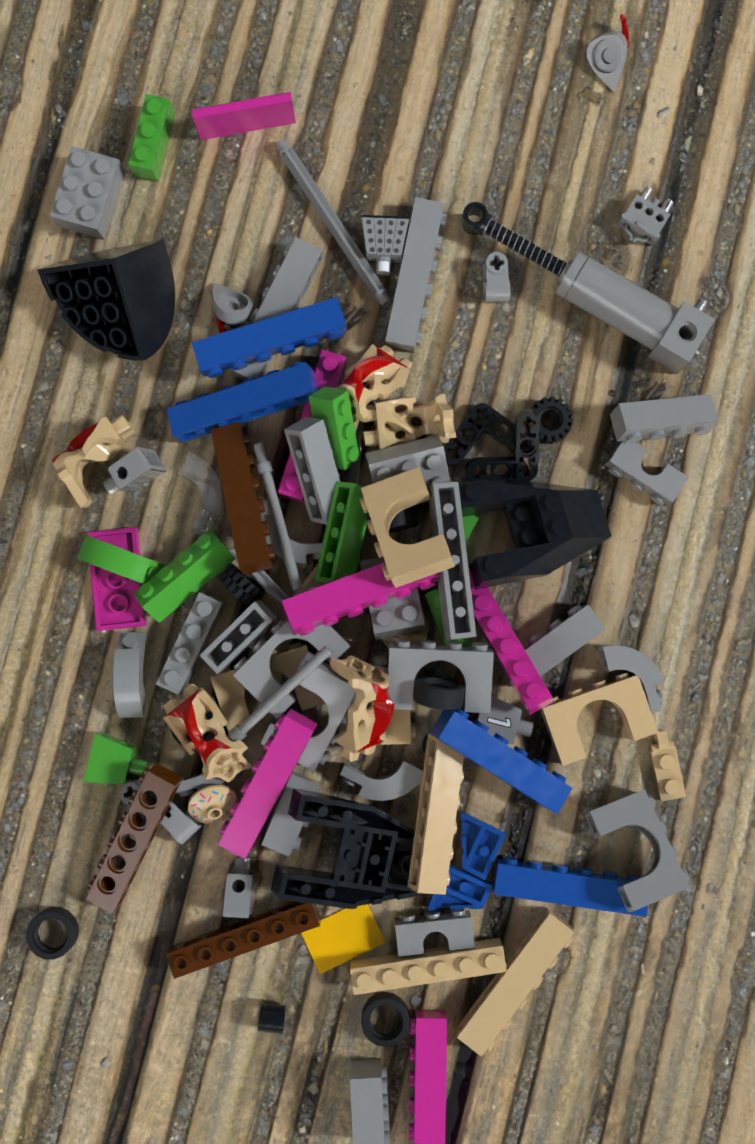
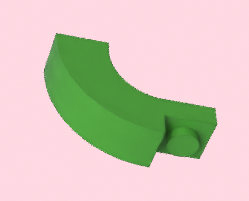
(118, 560)

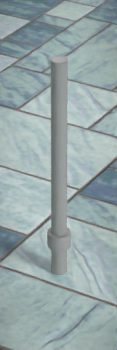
(265, 469)
(239, 732)

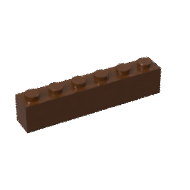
(242, 500)

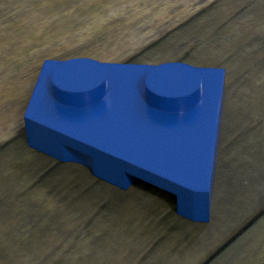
(479, 845)
(462, 892)

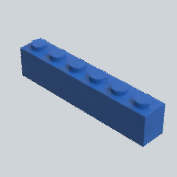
(270, 337)
(242, 402)
(501, 760)
(561, 885)

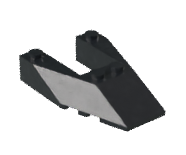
(545, 522)
(368, 861)

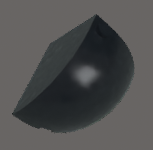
(117, 297)

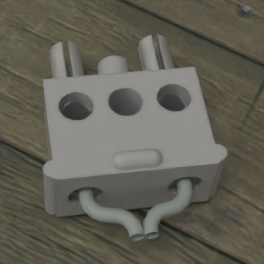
(644, 218)

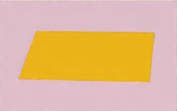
(343, 937)

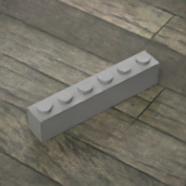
(414, 275)
(285, 293)
(454, 582)

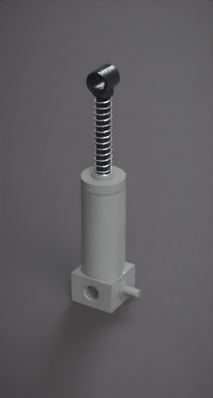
(605, 294)

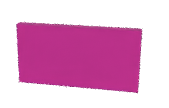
(244, 116)
(113, 594)

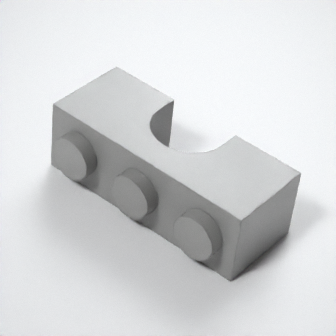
(626, 463)
(413, 930)

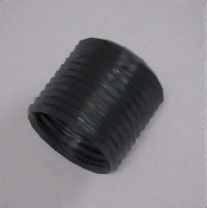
(271, 1018)

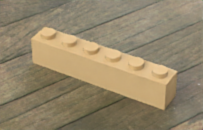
(436, 818)
(433, 966)
(510, 989)

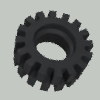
(563, 414)
(240, 585)

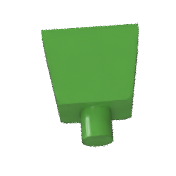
(112, 761)

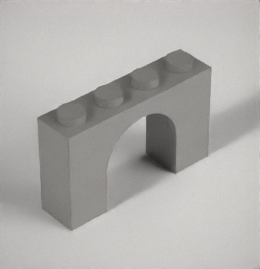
(473, 661)
(256, 671)
(337, 696)
(666, 874)

